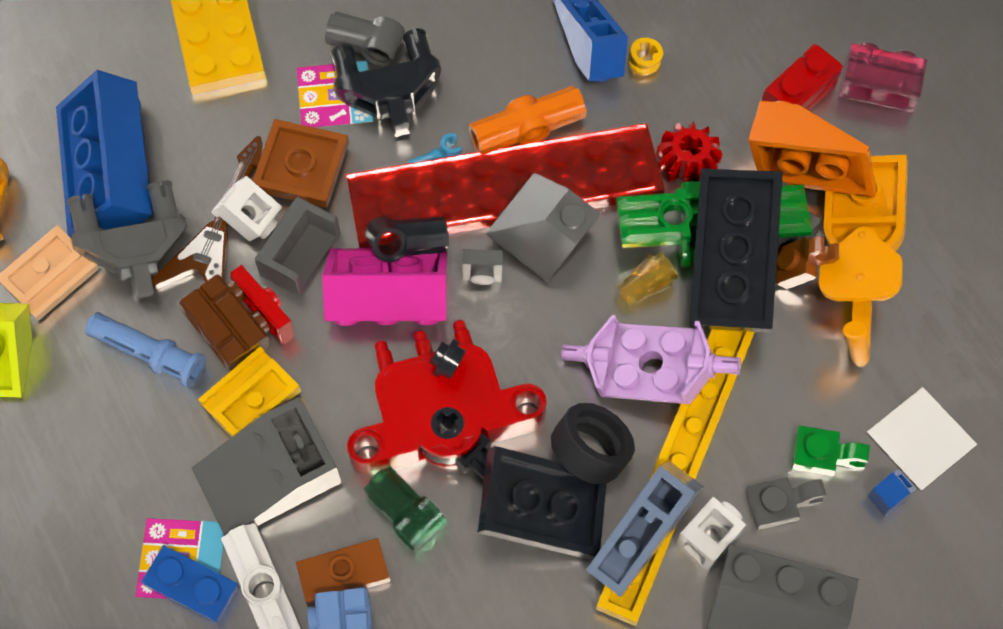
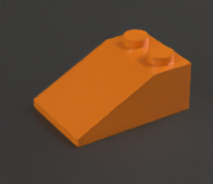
(809, 150)

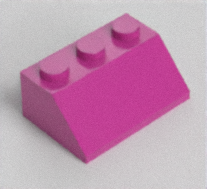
(368, 289)

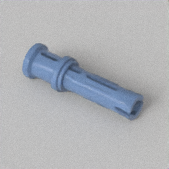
(160, 355)

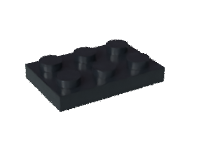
(540, 504)

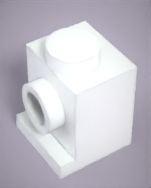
(259, 204)
(702, 548)

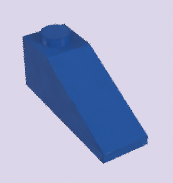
(594, 38)

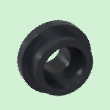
(447, 359)

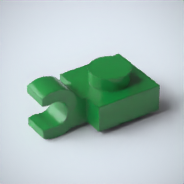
(820, 452)

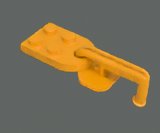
(868, 238)

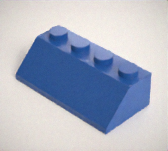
(104, 150)

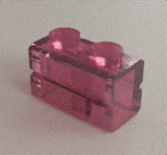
(882, 77)

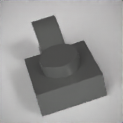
(778, 503)

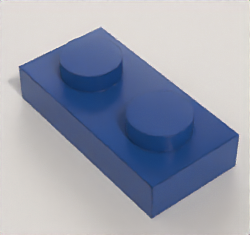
(190, 584)

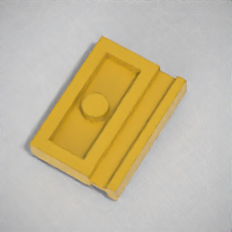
(249, 392)

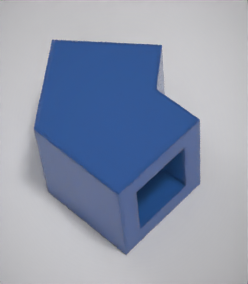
(891, 492)

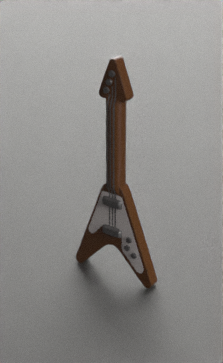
(208, 249)

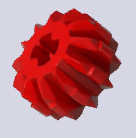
(688, 151)

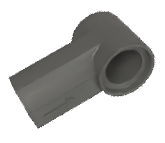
(374, 39)

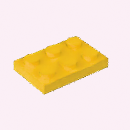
(217, 43)

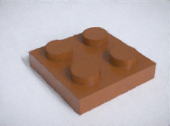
(301, 162)

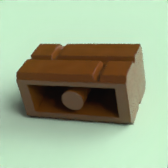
(224, 321)

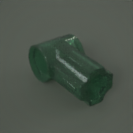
(412, 516)

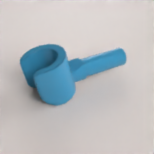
(443, 151)

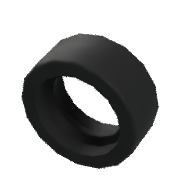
(579, 457)

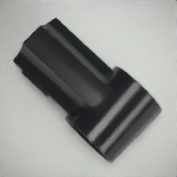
(411, 237)

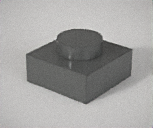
(482, 266)

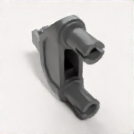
(130, 249)

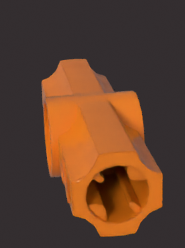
(528, 120)

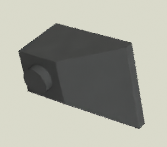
(543, 225)

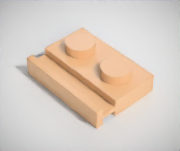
(46, 273)

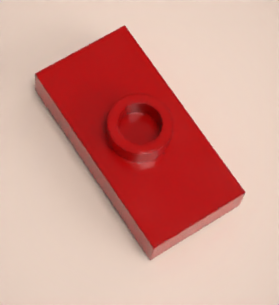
(266, 303)

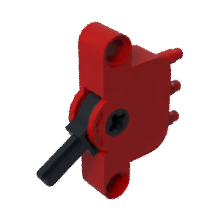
(419, 404)

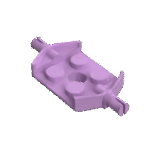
(622, 350)

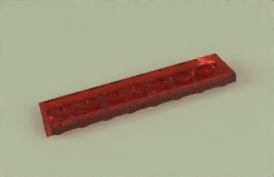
(478, 187)

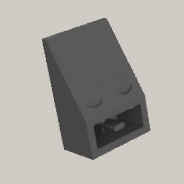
(267, 468)

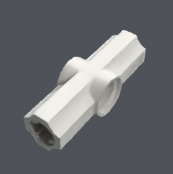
(252, 566)

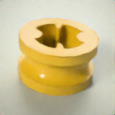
(638, 64)

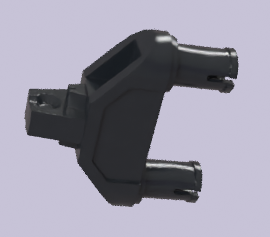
(389, 89)

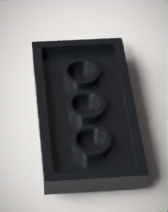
(736, 250)

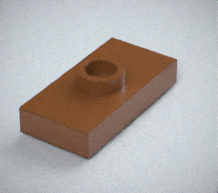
(343, 569)

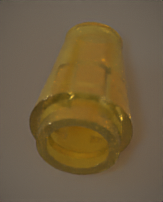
(648, 278)

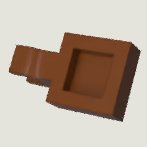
(800, 259)

